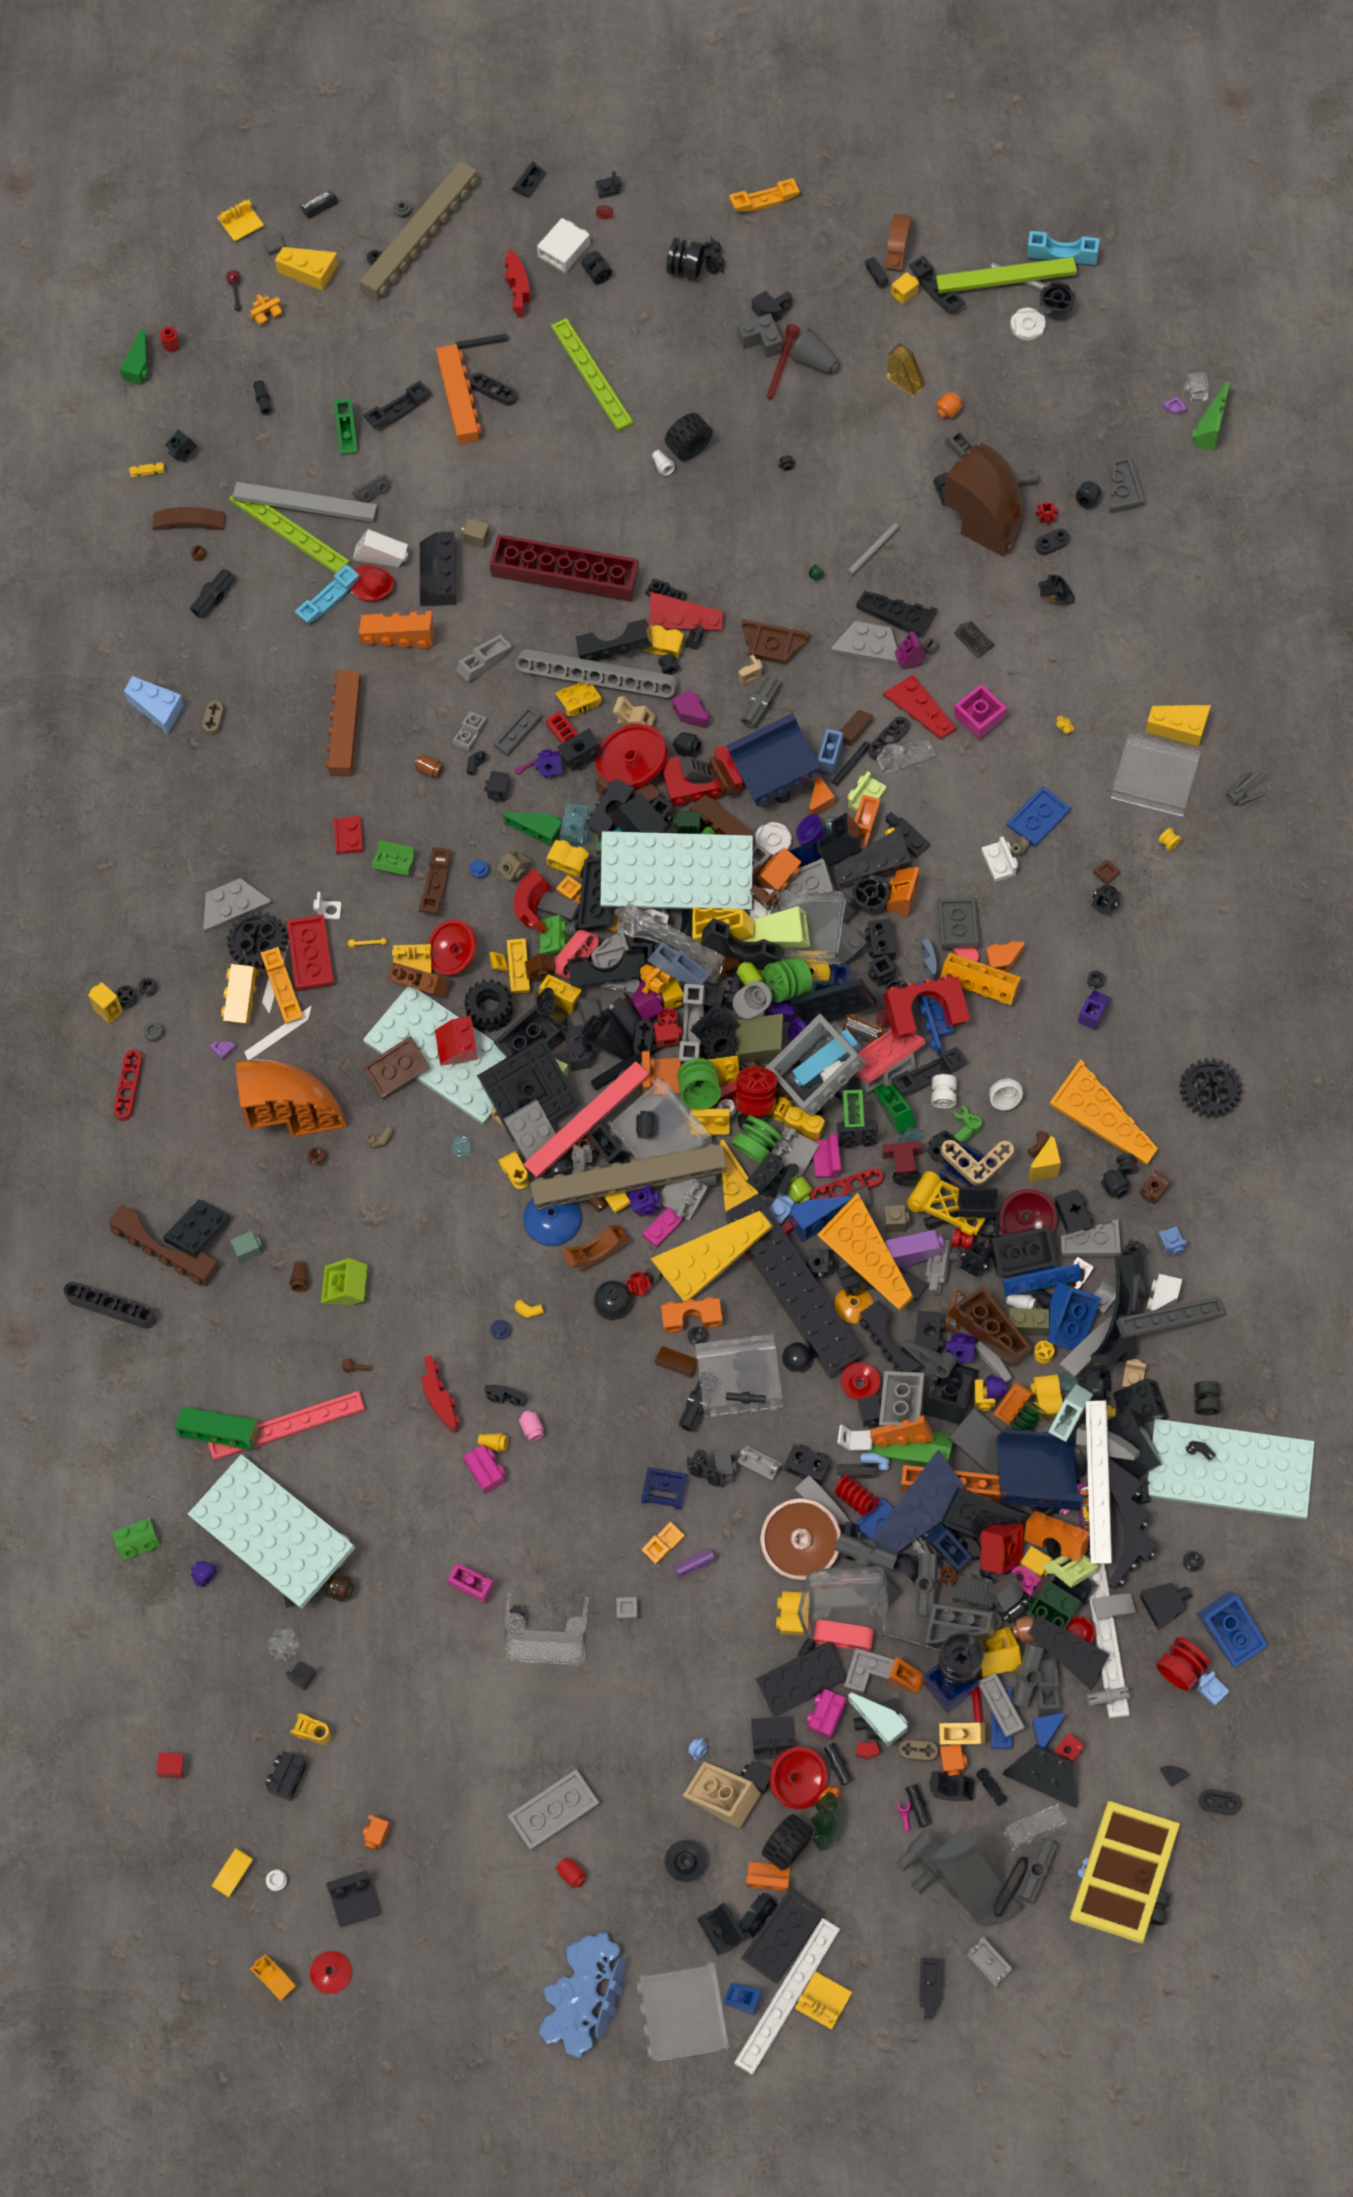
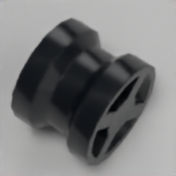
(668, 664)
(126, 992)
(1126, 1164)

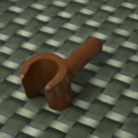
(349, 1367)

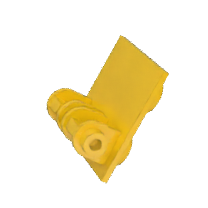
(240, 220)
(577, 696)
(413, 956)
(727, 1069)
(823, 2000)

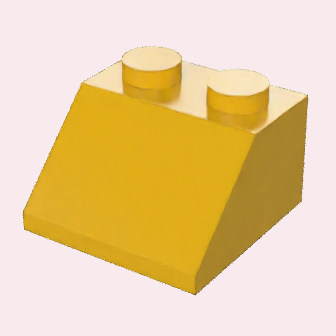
(1000, 1653)

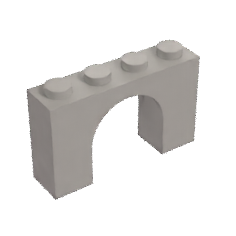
(693, 1008)

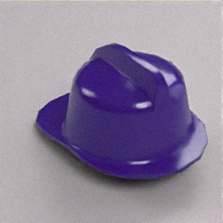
(810, 830)

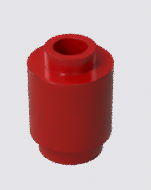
(169, 338)
(571, 1872)

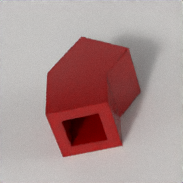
(867, 1750)

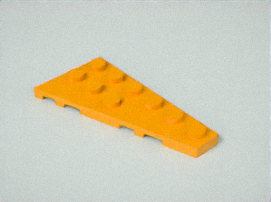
(1095, 1109)
(860, 1244)

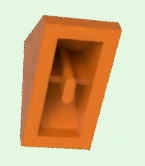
(821, 799)
(905, 1676)

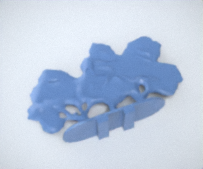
(577, 1996)

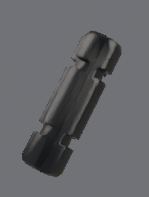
(991, 1787)

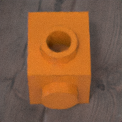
(952, 1760)

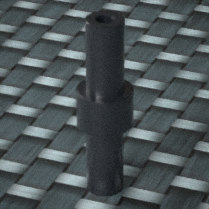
(745, 1397)

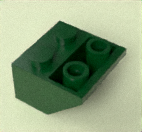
(1052, 1603)

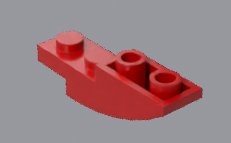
(518, 282)
(438, 1397)

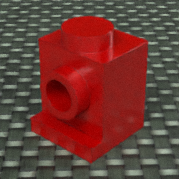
(667, 1034)
(1072, 1744)

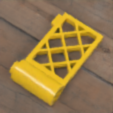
(926, 1194)

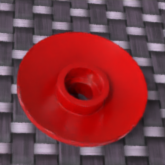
(860, 1372)
(338, 1979)

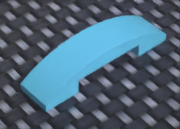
(329, 596)

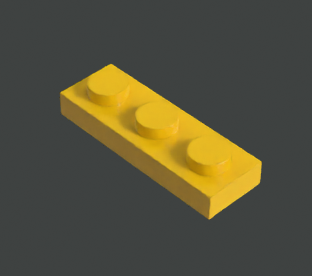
(516, 957)

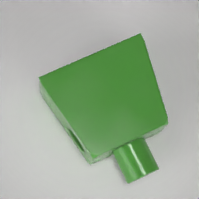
(853, 1108)

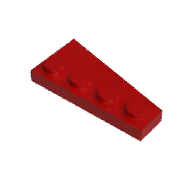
(682, 615)

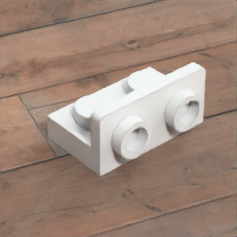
(1000, 860)

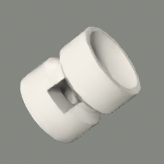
(943, 1091)

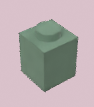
(246, 1246)

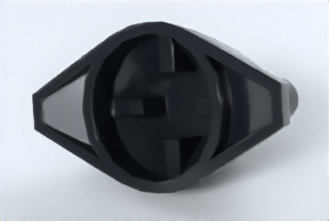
(1056, 590)

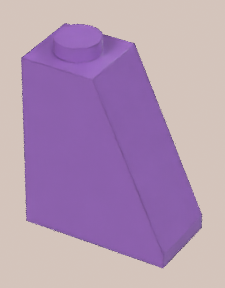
(916, 1247)

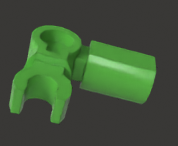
(972, 1125)

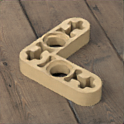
(974, 1166)

